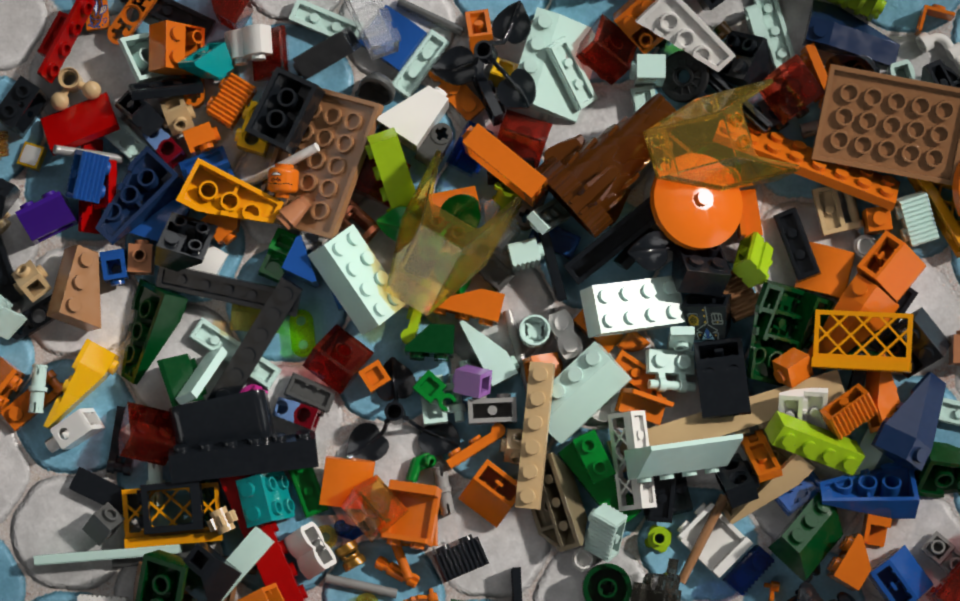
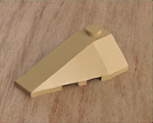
(794, 470)

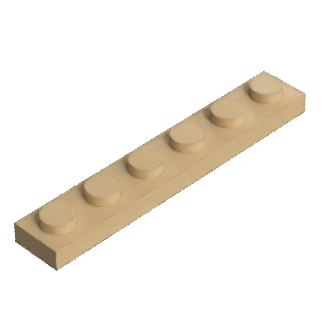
(535, 435)

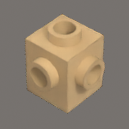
(177, 114)
(31, 280)
(511, 445)

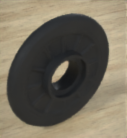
(694, 86)

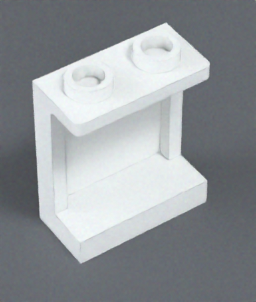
(722, 547)

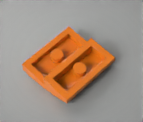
(835, 271)
(341, 477)

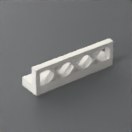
(634, 436)

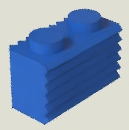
(88, 176)

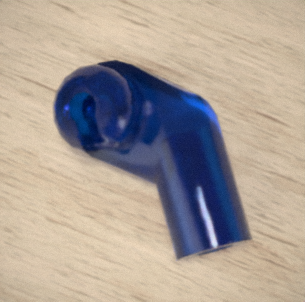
(347, 531)

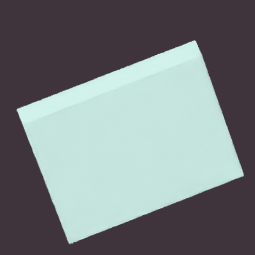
(137, 55)

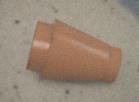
(293, 212)

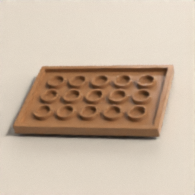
(889, 125)
(332, 173)

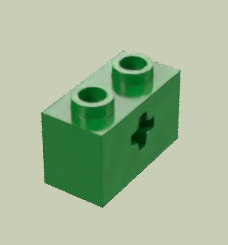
(593, 457)

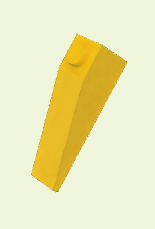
(91, 369)

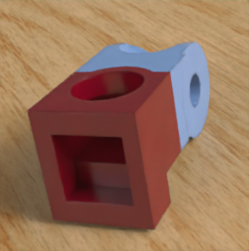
(166, 147)
(297, 413)

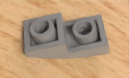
(941, 552)

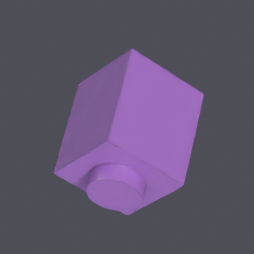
(472, 381)

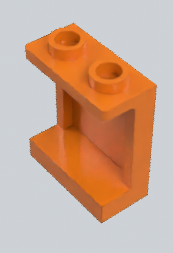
(419, 523)

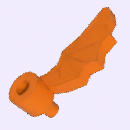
(774, 587)
(430, 597)

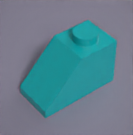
(209, 61)

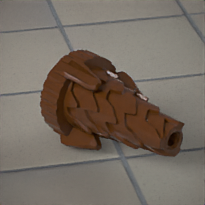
(596, 175)

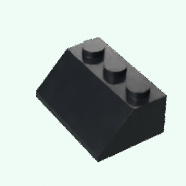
(285, 110)

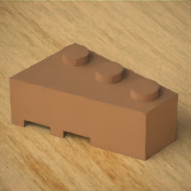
(77, 289)

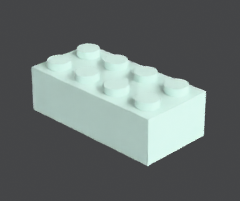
(356, 279)
(631, 306)

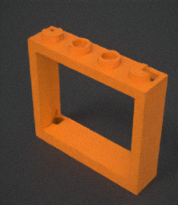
(504, 164)

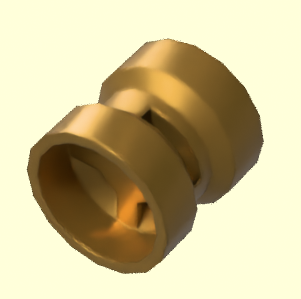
(353, 560)

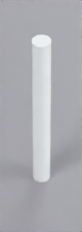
(293, 159)

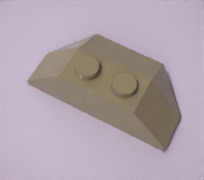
(562, 513)

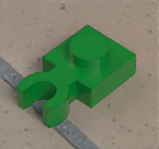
(432, 389)

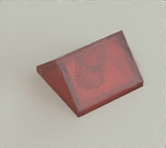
(264, 69)
(524, 135)

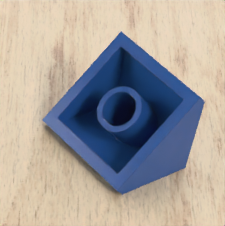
(299, 264)

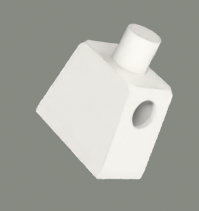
(74, 430)

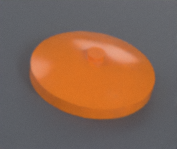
(695, 215)

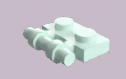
(670, 363)
(433, 415)

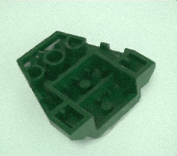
(781, 321)

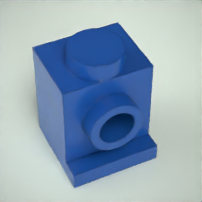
(108, 261)

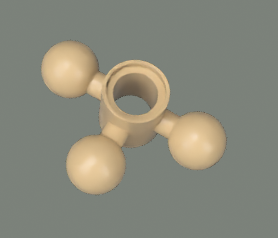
(60, 100)

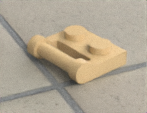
(830, 211)

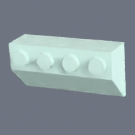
(584, 390)

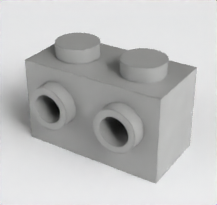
(492, 410)

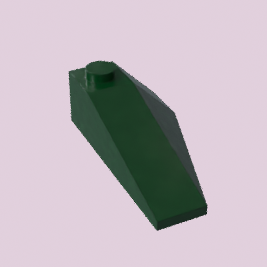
(155, 319)
(940, 472)

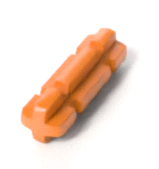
(393, 570)

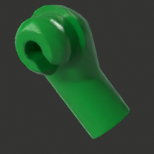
(418, 464)

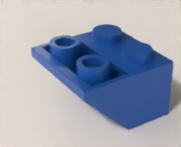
(900, 577)

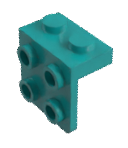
(265, 498)

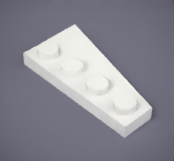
(686, 31)

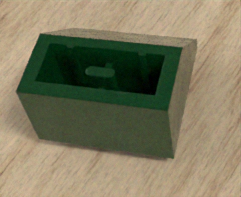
(433, 341)

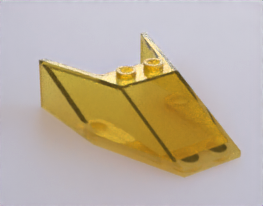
(711, 144)
(438, 250)

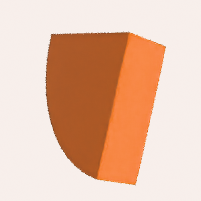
(633, 342)

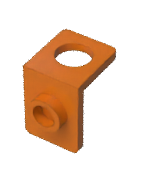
(935, 11)

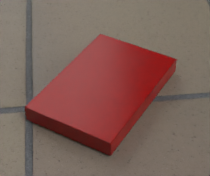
(80, 123)

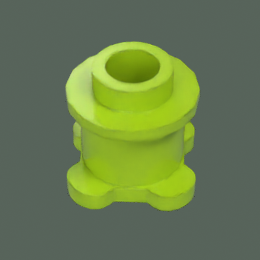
(504, 195)
(650, 540)

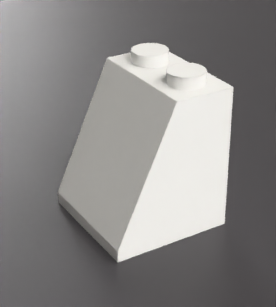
(416, 116)

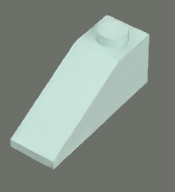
(490, 355)

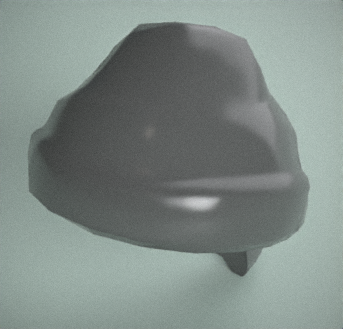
(376, 88)

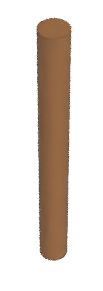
(702, 539)

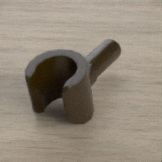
(722, 30)

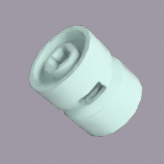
(534, 331)

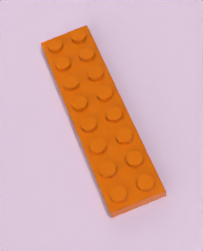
(857, 182)

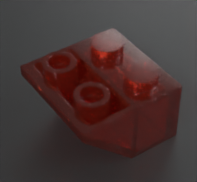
(233, 13)
(146, 434)

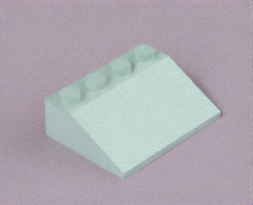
(550, 92)
(681, 457)

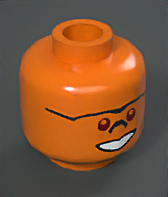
(283, 180)

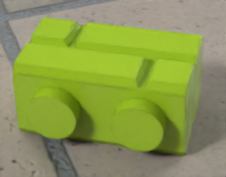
(753, 260)

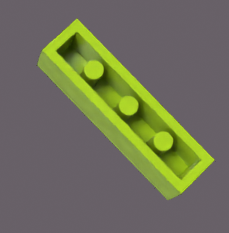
(390, 168)
(814, 443)

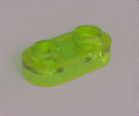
(302, 333)

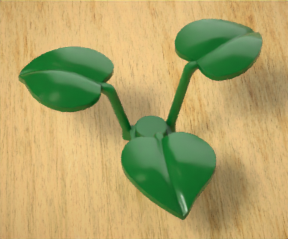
(461, 206)

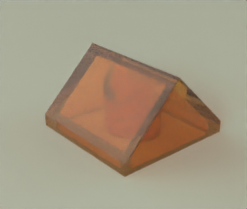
(373, 507)

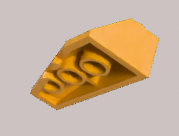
(222, 194)

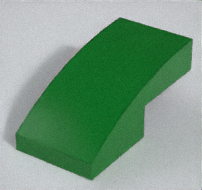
(276, 255)

